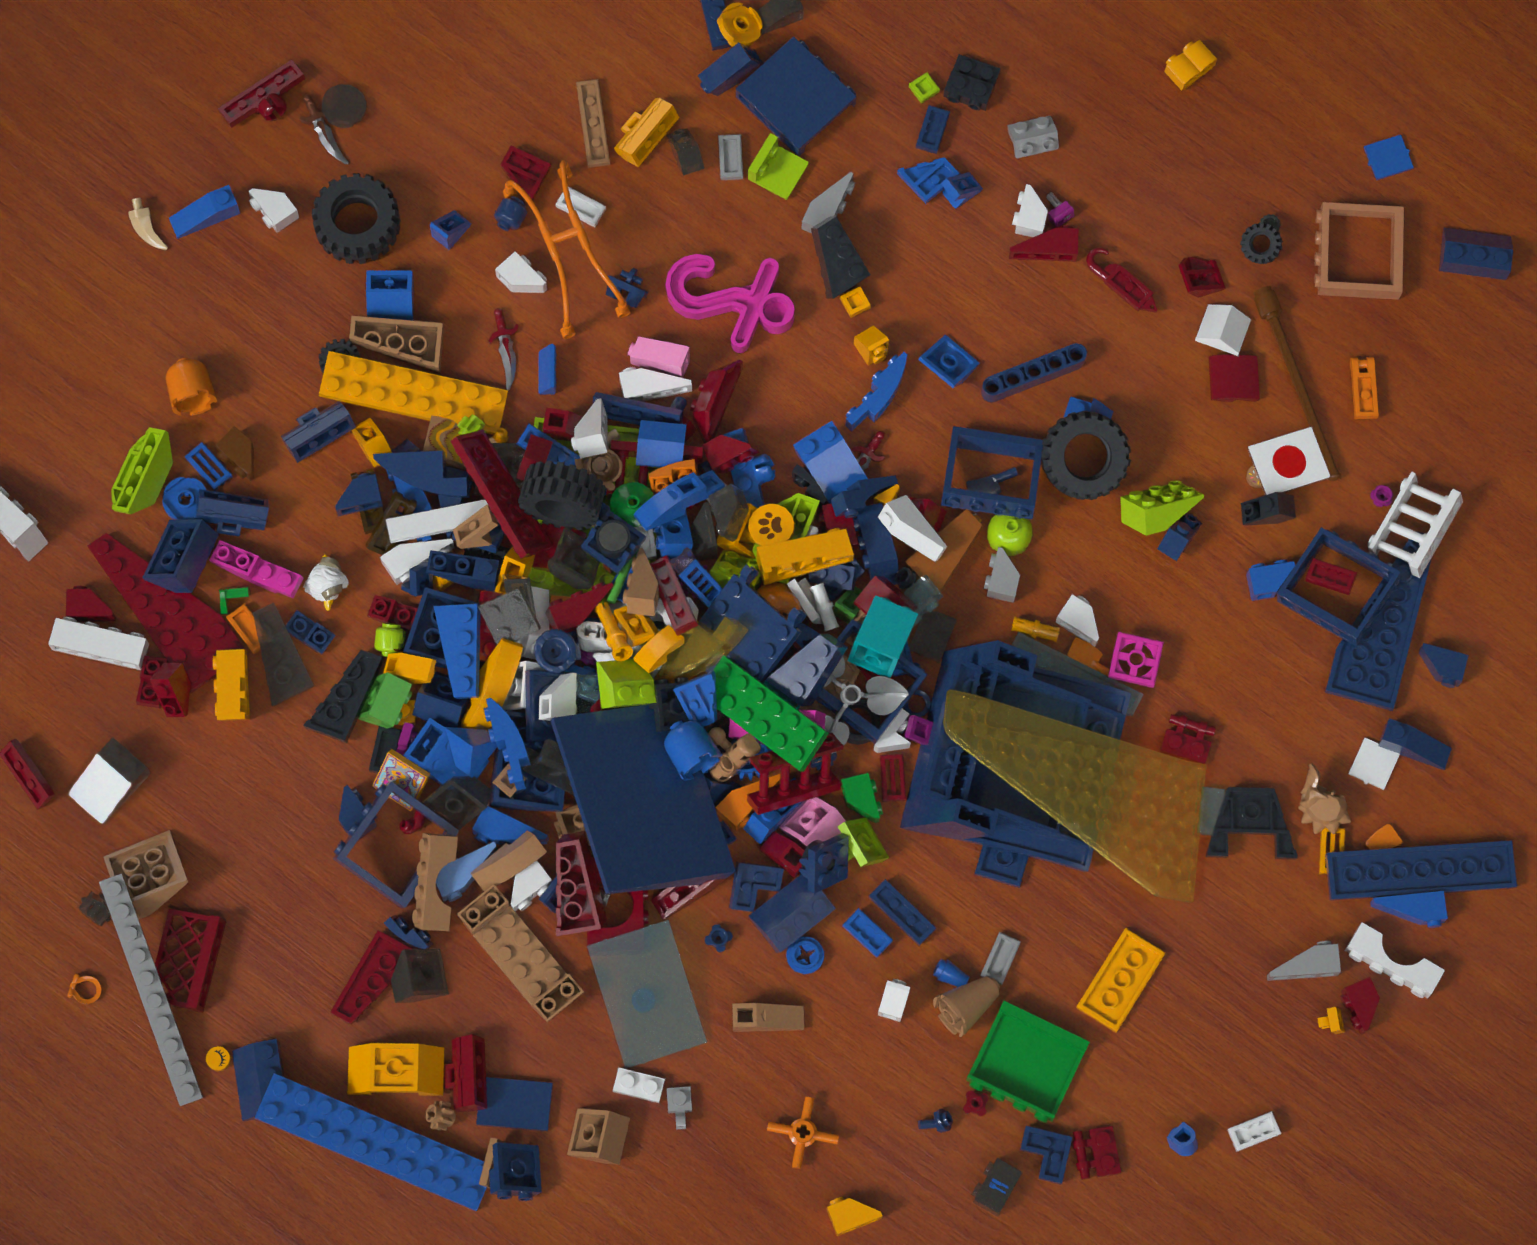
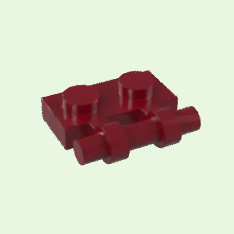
(1186, 746)
(1103, 1149)

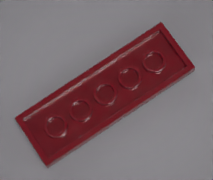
(500, 493)

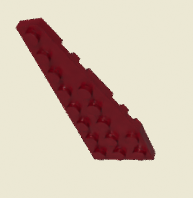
(176, 622)

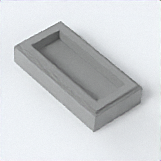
(730, 157)
(1000, 958)

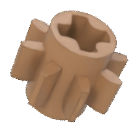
(440, 1115)

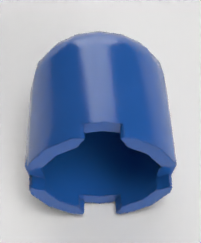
(691, 749)

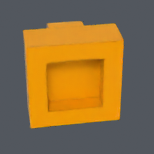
(1333, 1021)

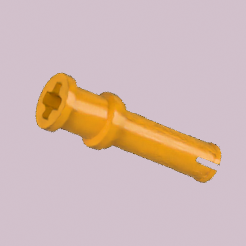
(615, 638)

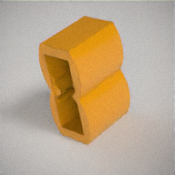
(1190, 64)

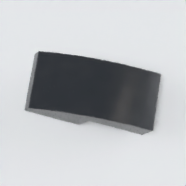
(804, 479)

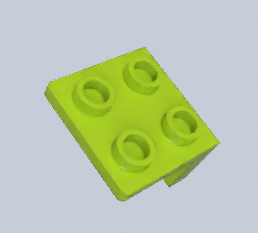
(776, 168)

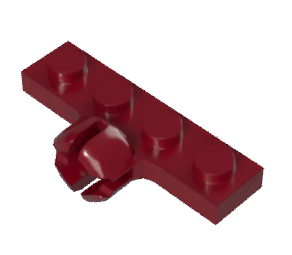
(263, 96)

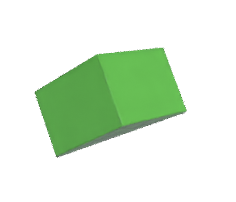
(844, 606)

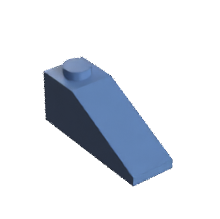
(456, 875)

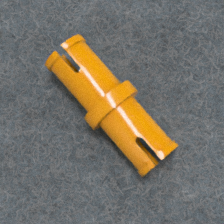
(1035, 629)

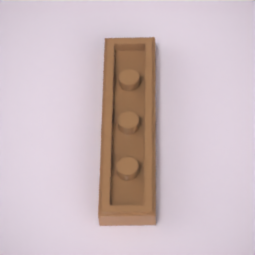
(593, 123)

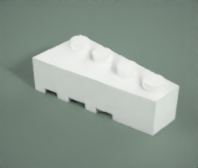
(20, 528)

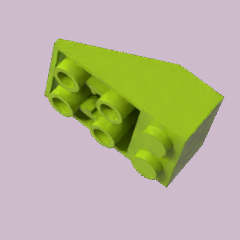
(1158, 506)

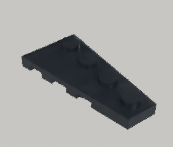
(345, 702)

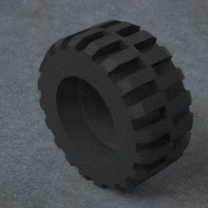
(351, 191)
(1114, 468)

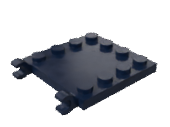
(768, 633)

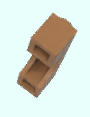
(436, 852)

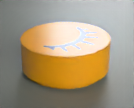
(218, 1058)

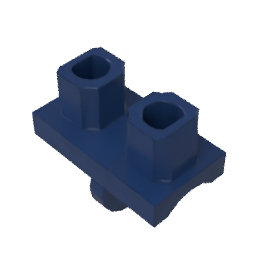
(635, 294)

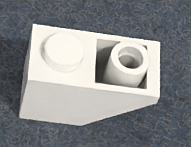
(275, 207)
(1032, 214)
(519, 276)
(559, 698)
(529, 884)
(894, 1000)

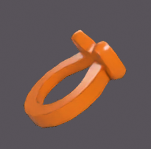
(72, 992)

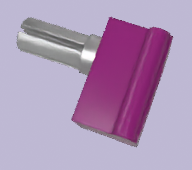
(1061, 212)

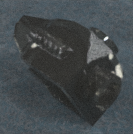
(99, 912)

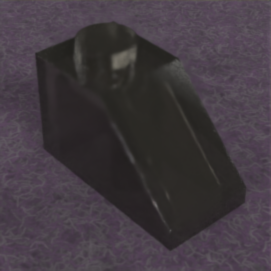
(779, 14)

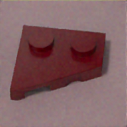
(525, 170)

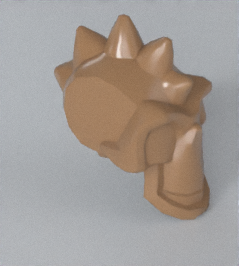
(1321, 806)

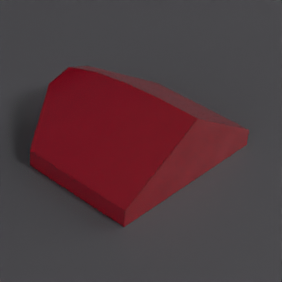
(1201, 276)

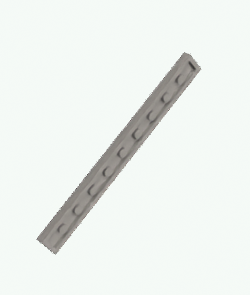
(151, 989)

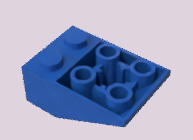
(434, 755)

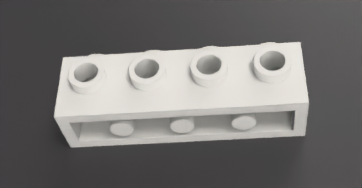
(98, 644)

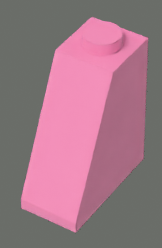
(660, 356)

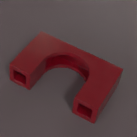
(636, 920)

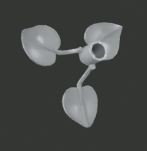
(882, 693)

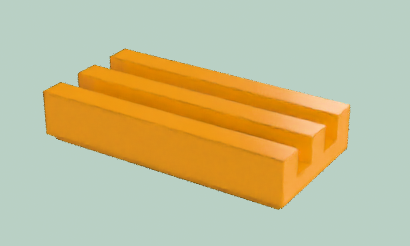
(1341, 831)

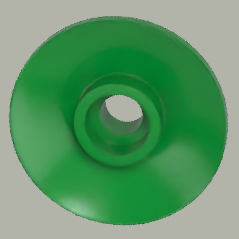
(621, 496)

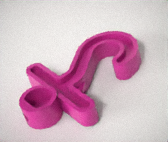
(752, 302)

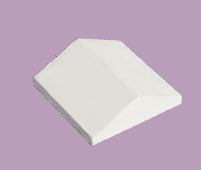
(1223, 328)

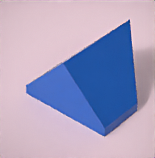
(469, 748)

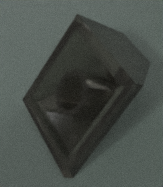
(703, 535)
(459, 800)
(419, 976)

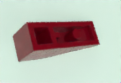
(1053, 245)
(676, 898)

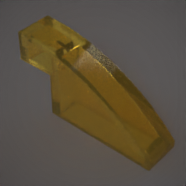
(702, 649)

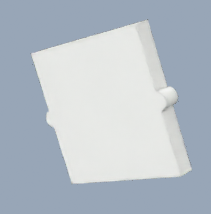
(1373, 764)

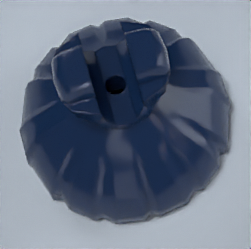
(563, 654)

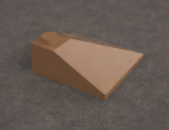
(150, 872)

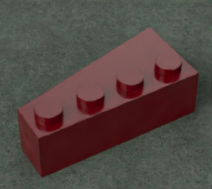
(577, 887)

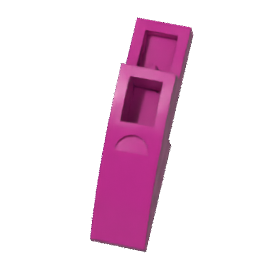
(255, 570)

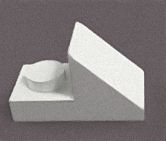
(891, 739)

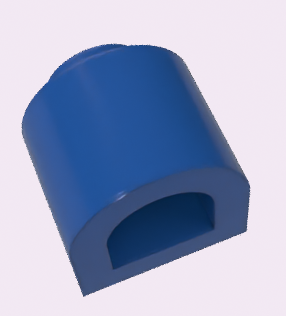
(1183, 1140)

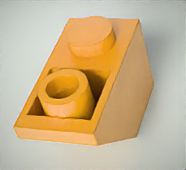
(872, 345)
(410, 667)

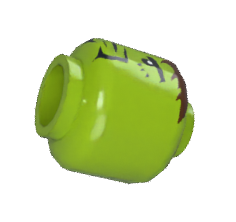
(389, 639)

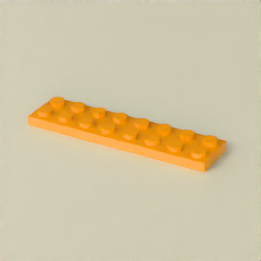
(410, 391)

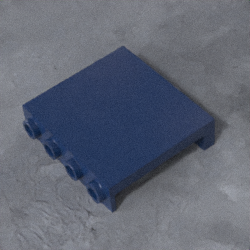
(795, 95)

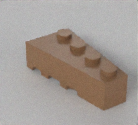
(403, 339)

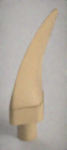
(142, 224)

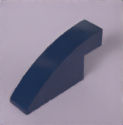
(424, 471)

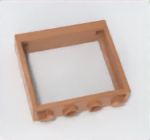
(1362, 290)

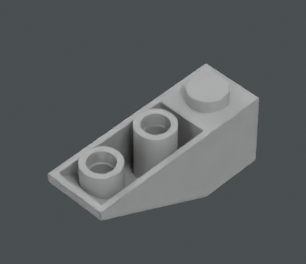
(828, 203)

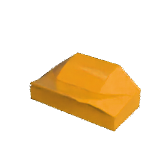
(636, 627)

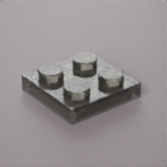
(509, 616)

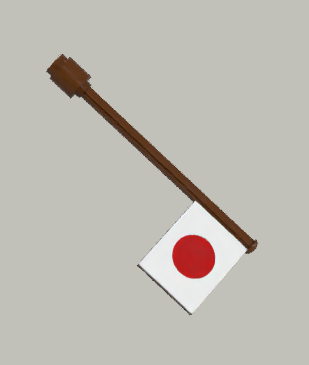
(1301, 455)

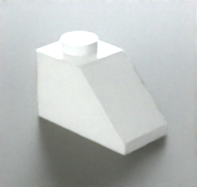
(1079, 619)

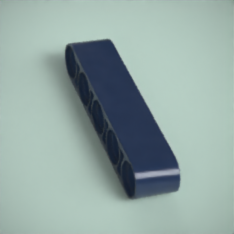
(1040, 364)

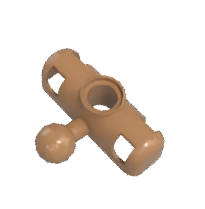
(735, 755)

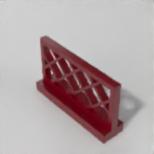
(205, 959)

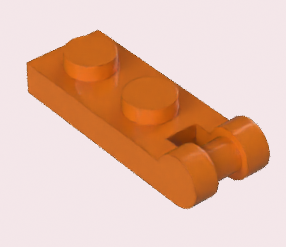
(1364, 388)

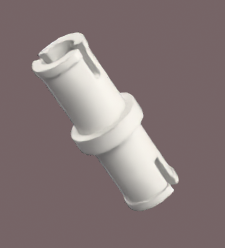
(824, 607)

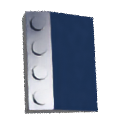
(538, 793)

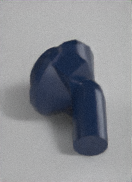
(942, 1121)

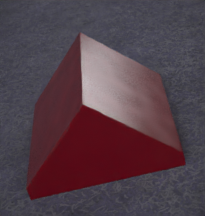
(882, 587)

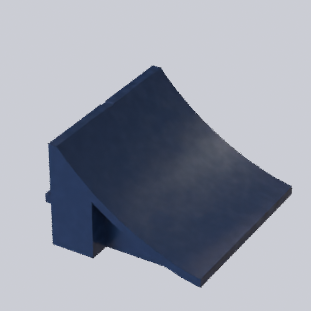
(967, 801)

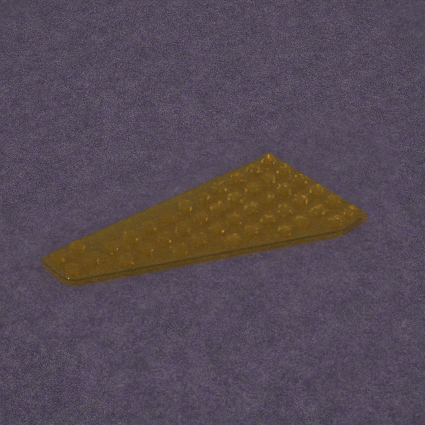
(1111, 794)

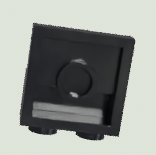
(971, 83)
(667, 706)

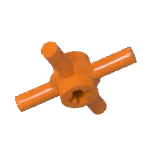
(804, 1122)

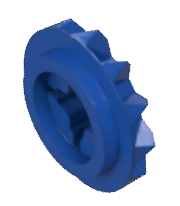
(809, 945)

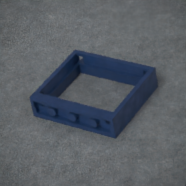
(997, 444)
(1321, 617)
(854, 719)
(357, 830)

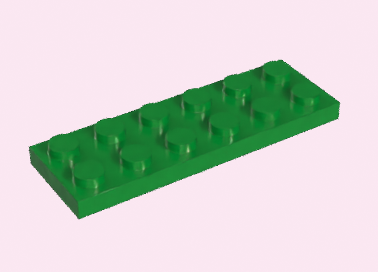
(766, 715)

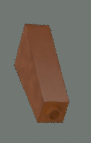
(959, 538)

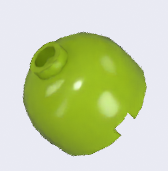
(1009, 533)

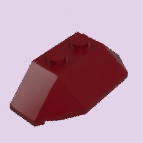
(714, 399)

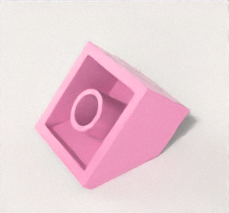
(812, 822)

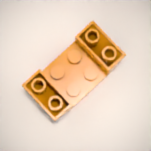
(396, 1069)

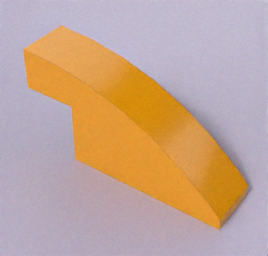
(494, 681)

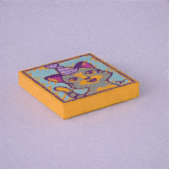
(403, 774)

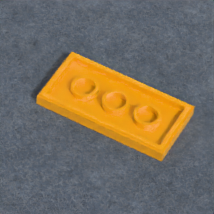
(1120, 980)

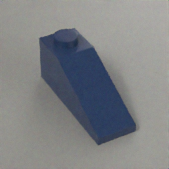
(1414, 744)

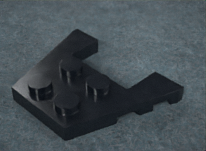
(1251, 812)

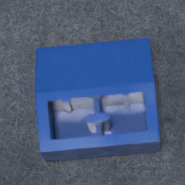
(390, 294)

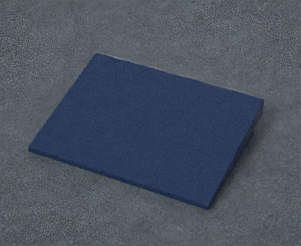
(635, 807)

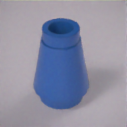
(950, 973)

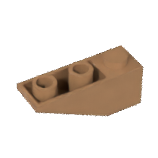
(643, 588)
(767, 1017)

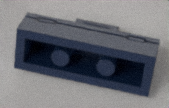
(317, 430)
(233, 509)

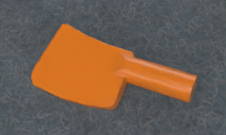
(1087, 655)
(1384, 839)

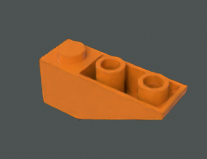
(735, 808)

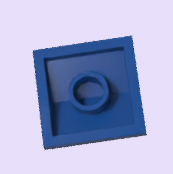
(949, 361)
(660, 443)

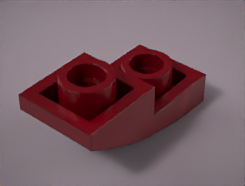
(390, 611)
(146, 693)

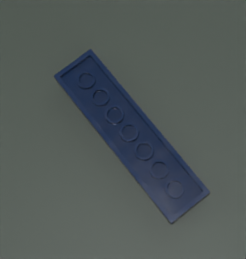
(1420, 870)

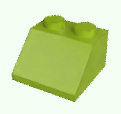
(624, 684)

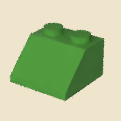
(386, 701)

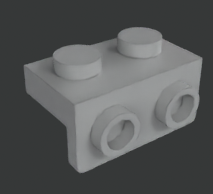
(1033, 136)

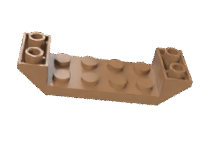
(519, 954)

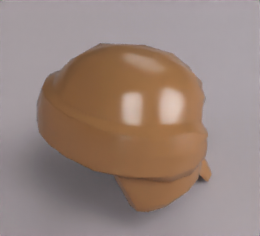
(605, 466)

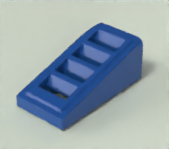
(711, 596)

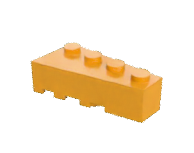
(803, 555)

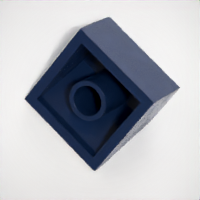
(437, 702)

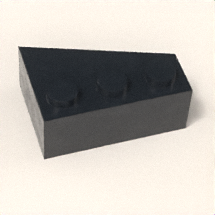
(837, 257)

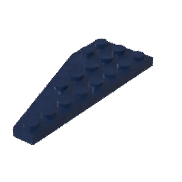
(1375, 667)

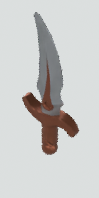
(323, 130)

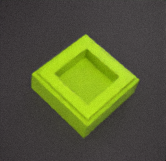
(924, 87)

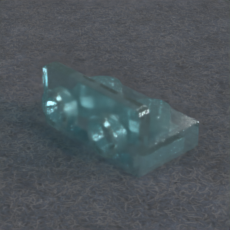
(924, 595)

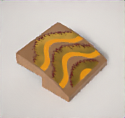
(438, 438)

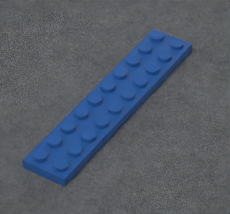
(372, 1141)

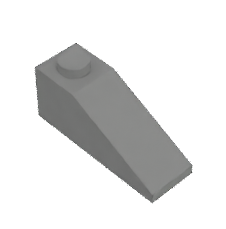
(1315, 962)

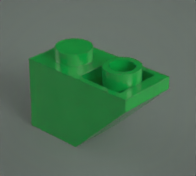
(860, 797)

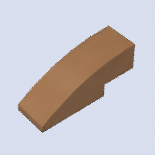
(508, 861)

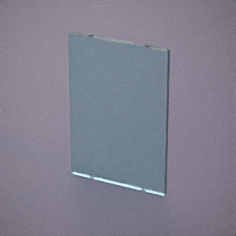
(646, 994)

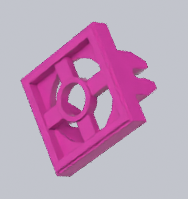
(1153, 645)

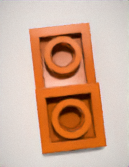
(670, 473)

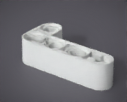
(593, 639)

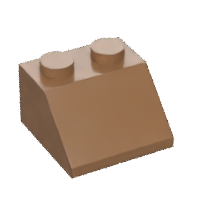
(598, 1136)

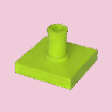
(863, 842)

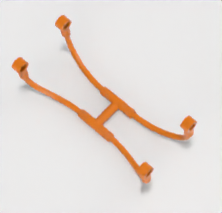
(551, 240)

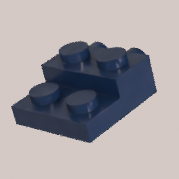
(515, 1171)

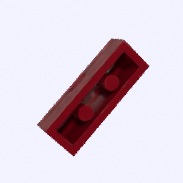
(469, 1072)

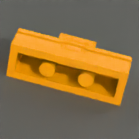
(646, 131)

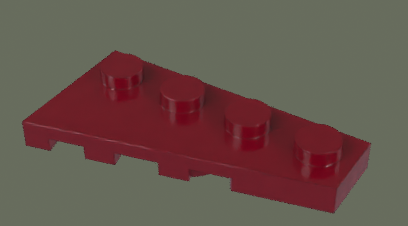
(369, 978)

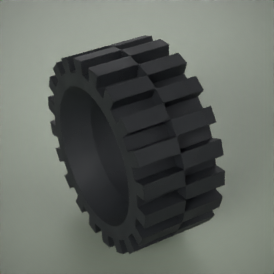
(562, 495)

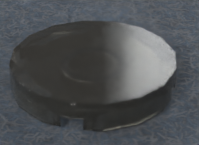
(343, 105)

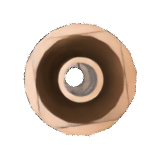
(966, 1004)

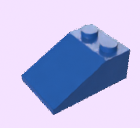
(829, 460)

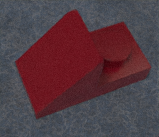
(536, 451)

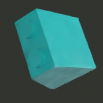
(882, 636)

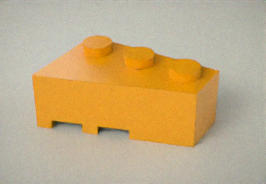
(231, 685)

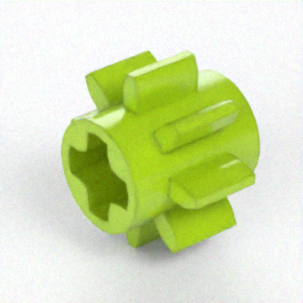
(470, 424)

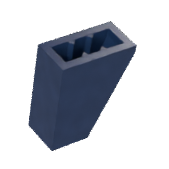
(730, 69)

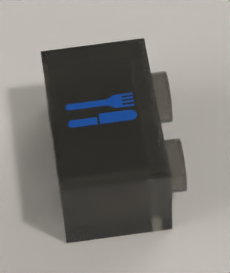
(997, 1186)

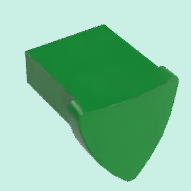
(232, 592)

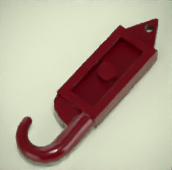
(1122, 283)

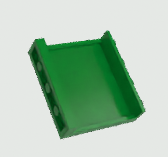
(1027, 1062)

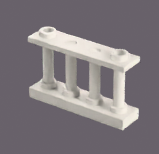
(1428, 542)

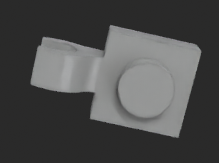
(679, 1102)

